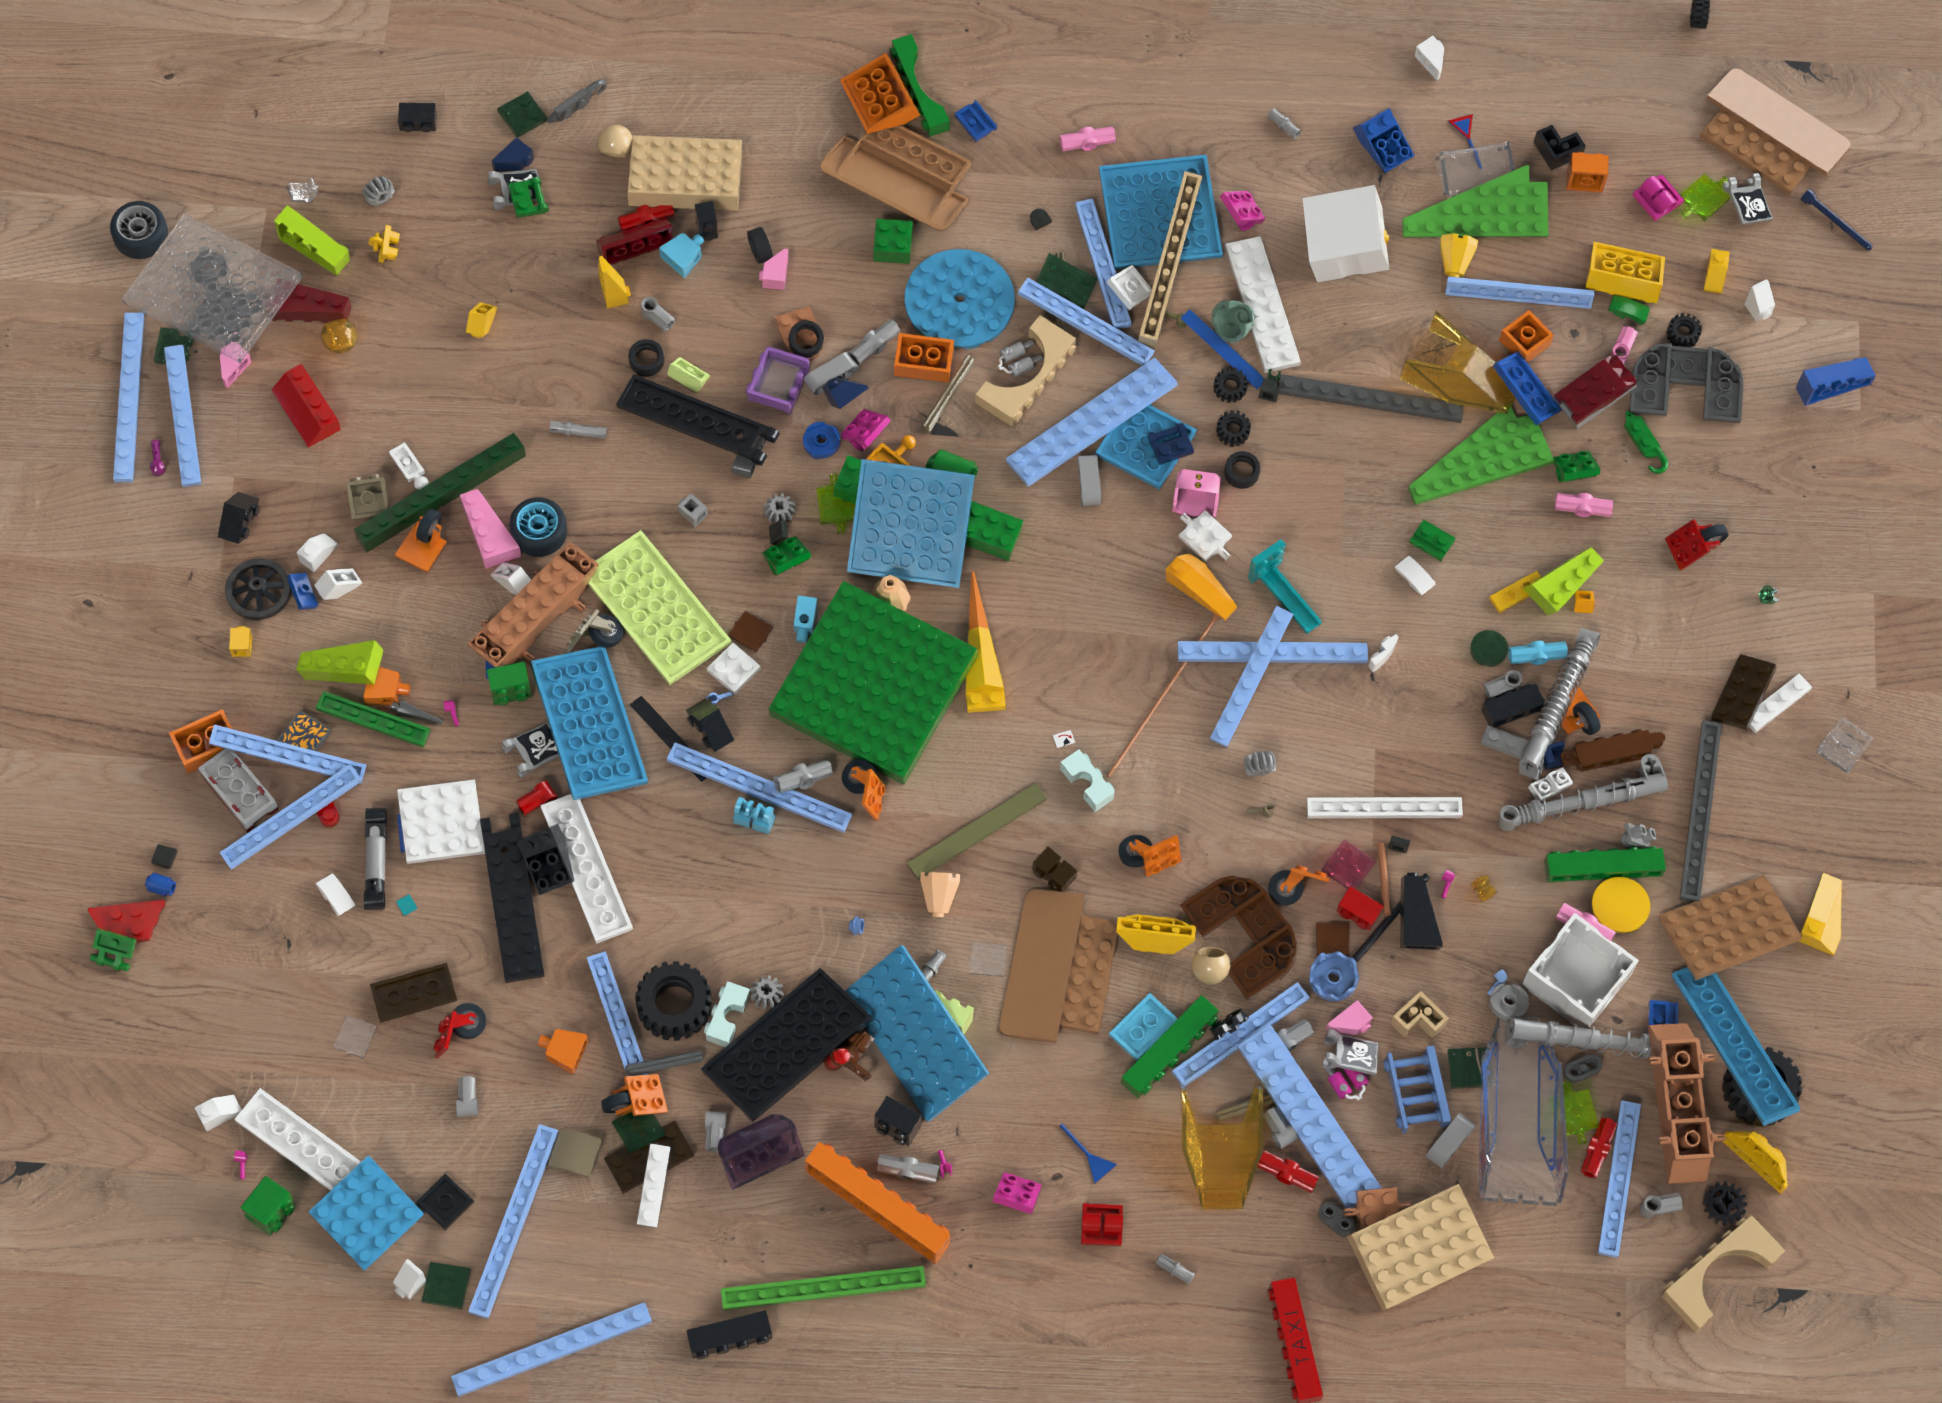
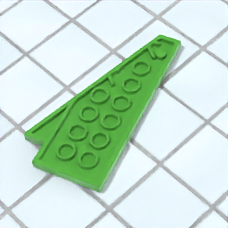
(1494, 209)
(1491, 453)

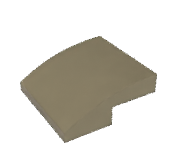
(575, 1152)

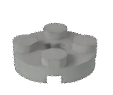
(1503, 1010)

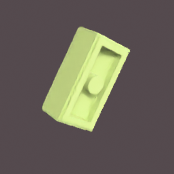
(687, 374)

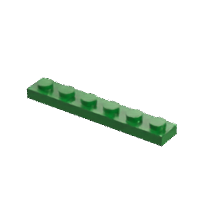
(373, 719)

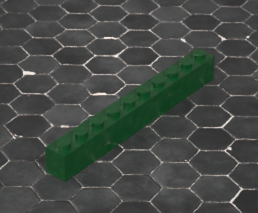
(440, 492)

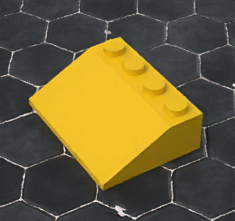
(1625, 272)

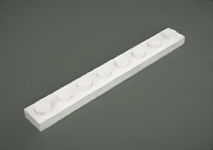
(1385, 807)

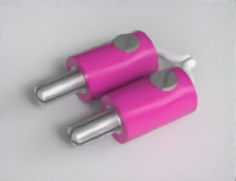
(1341, 1086)

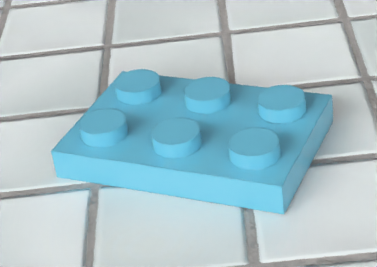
(1143, 1027)

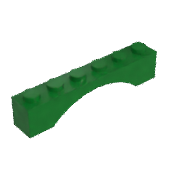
(932, 114)

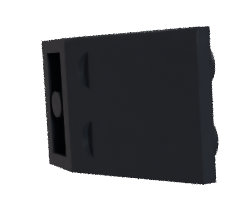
(547, 858)

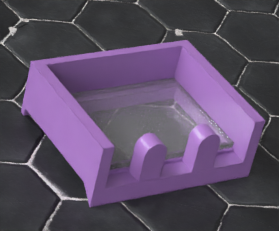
(778, 379)

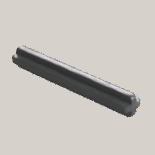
(663, 1063)

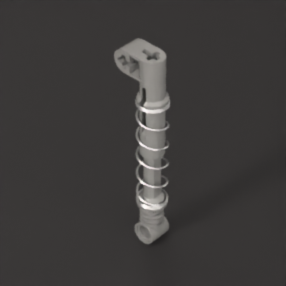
(1623, 791)
(1520, 1032)

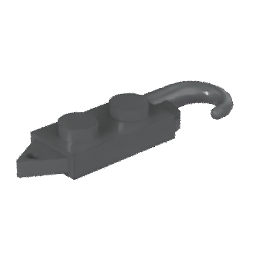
(576, 102)

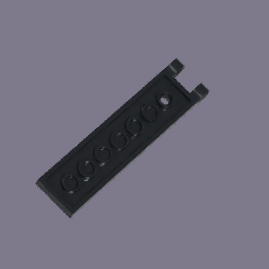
(696, 418)
(512, 902)

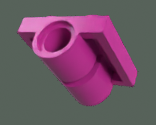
(1657, 197)
(1242, 209)
(865, 429)
(1017, 1193)

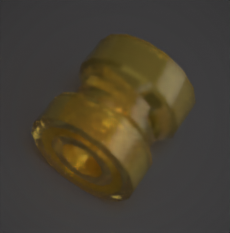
(1483, 888)

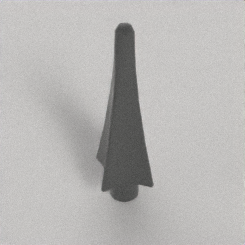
(406, 710)

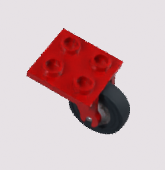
(1694, 542)
(465, 1021)

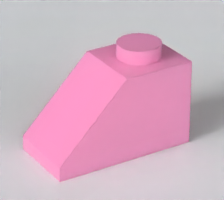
(774, 271)
(232, 369)
(1352, 1020)

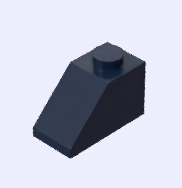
(513, 157)
(842, 391)

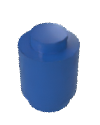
(160, 884)

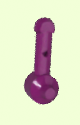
(156, 466)

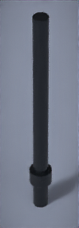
(1380, 929)

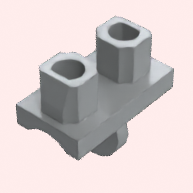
(1637, 836)

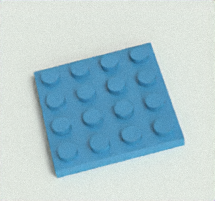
(1131, 451)
(366, 1213)

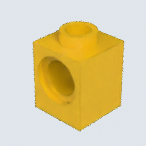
(240, 642)

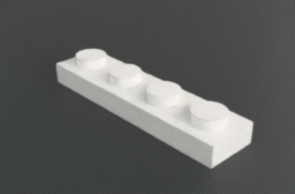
(1779, 702)
(653, 1185)

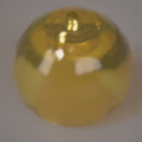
(339, 336)

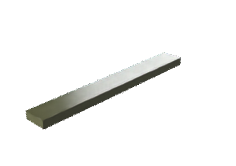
(977, 831)

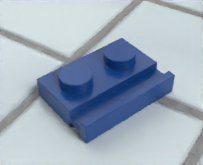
(975, 121)
(1662, 1012)

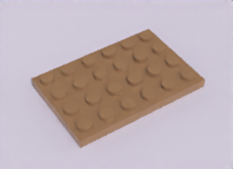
(1730, 927)

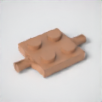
(1375, 1205)

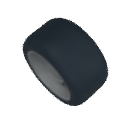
(138, 229)

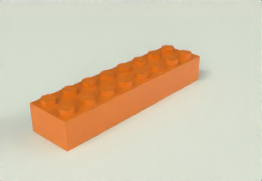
(877, 1202)

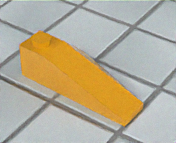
(1199, 583)

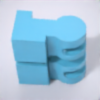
(761, 816)

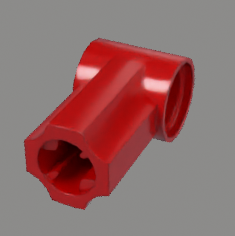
(541, 794)

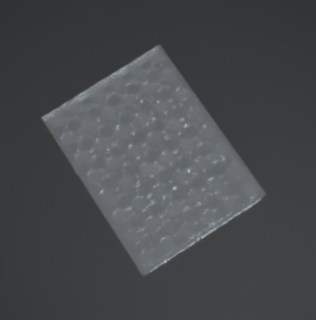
(212, 287)

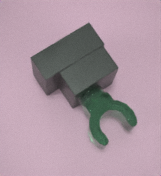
(1268, 388)

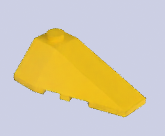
(612, 285)
(1823, 919)

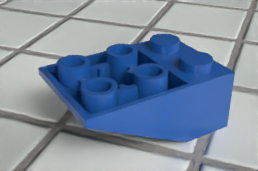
(1384, 140)

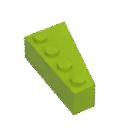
(1559, 584)

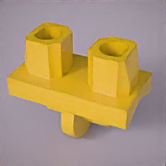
(387, 237)

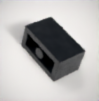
(417, 117)
(706, 220)

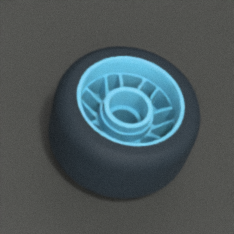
(542, 515)

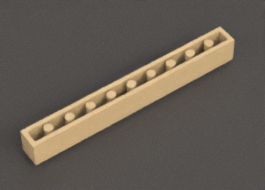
(1170, 259)

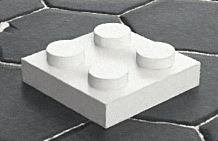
(1130, 287)
(733, 668)

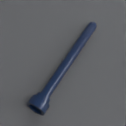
(1810, 198)

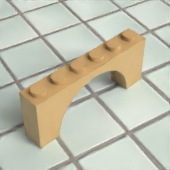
(1010, 402)
(1746, 1240)

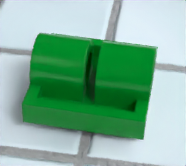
(1574, 466)
(786, 555)

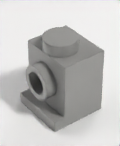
(692, 503)

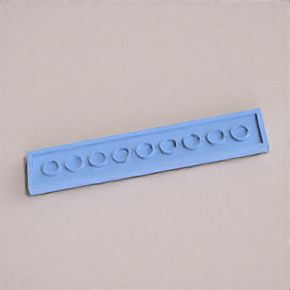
(1091, 422)
(1307, 1115)

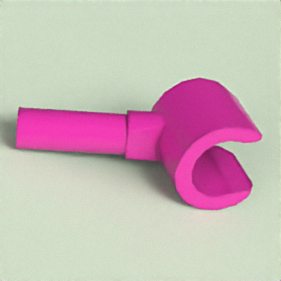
(450, 706)
(1448, 877)
(241, 1157)
(944, 1167)

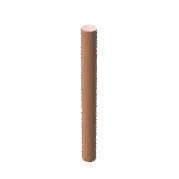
(1384, 879)

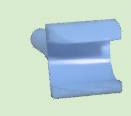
(715, 698)
(1501, 976)

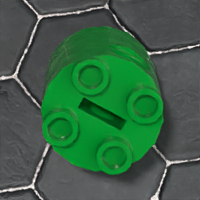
(951, 462)

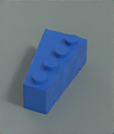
(1834, 380)

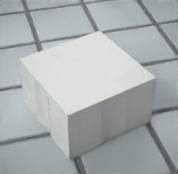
(1345, 233)
(1579, 972)

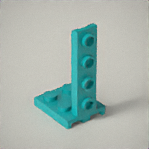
(1265, 568)

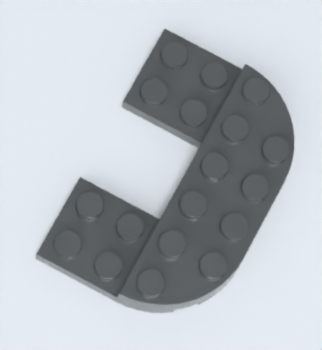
(1688, 366)

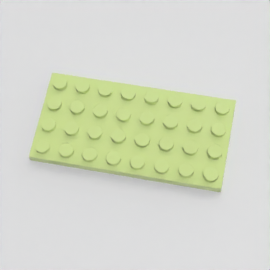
(656, 608)

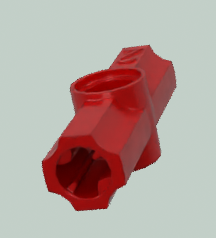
(644, 215)
(1598, 1147)
(1288, 1171)

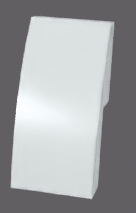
(1415, 575)
(1387, 647)
(1550, 785)
(335, 894)

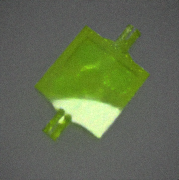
(1704, 197)
(832, 509)
(1579, 1112)

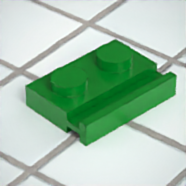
(1432, 540)

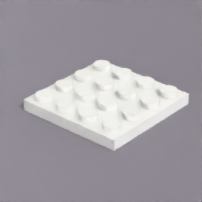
(440, 821)

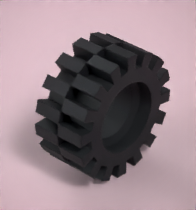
(1699, 14)
(1684, 321)
(1230, 375)
(1229, 437)

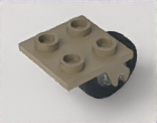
(602, 629)

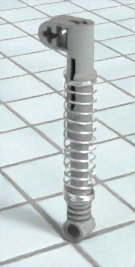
(1543, 732)

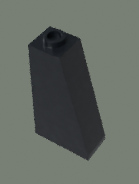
(1417, 916)

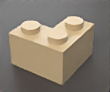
(1420, 1012)

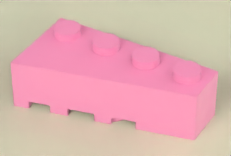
(490, 534)

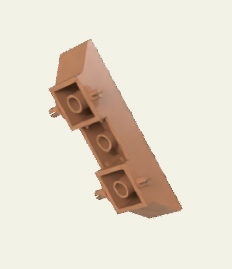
(535, 607)
(1680, 1102)

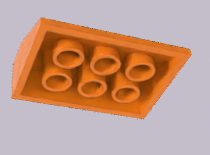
(879, 95)

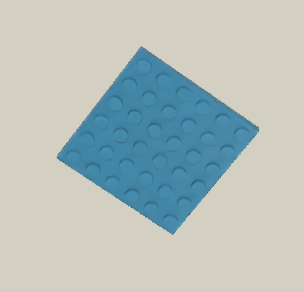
(1140, 208)
(910, 523)

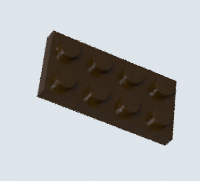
(1743, 692)
(413, 992)
(630, 1168)

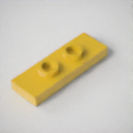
(1513, 593)

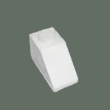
(1430, 55)
(1760, 301)
(316, 551)
(511, 577)
(337, 583)
(218, 1111)
(409, 1280)

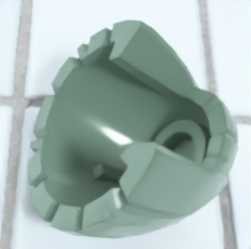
(1232, 320)

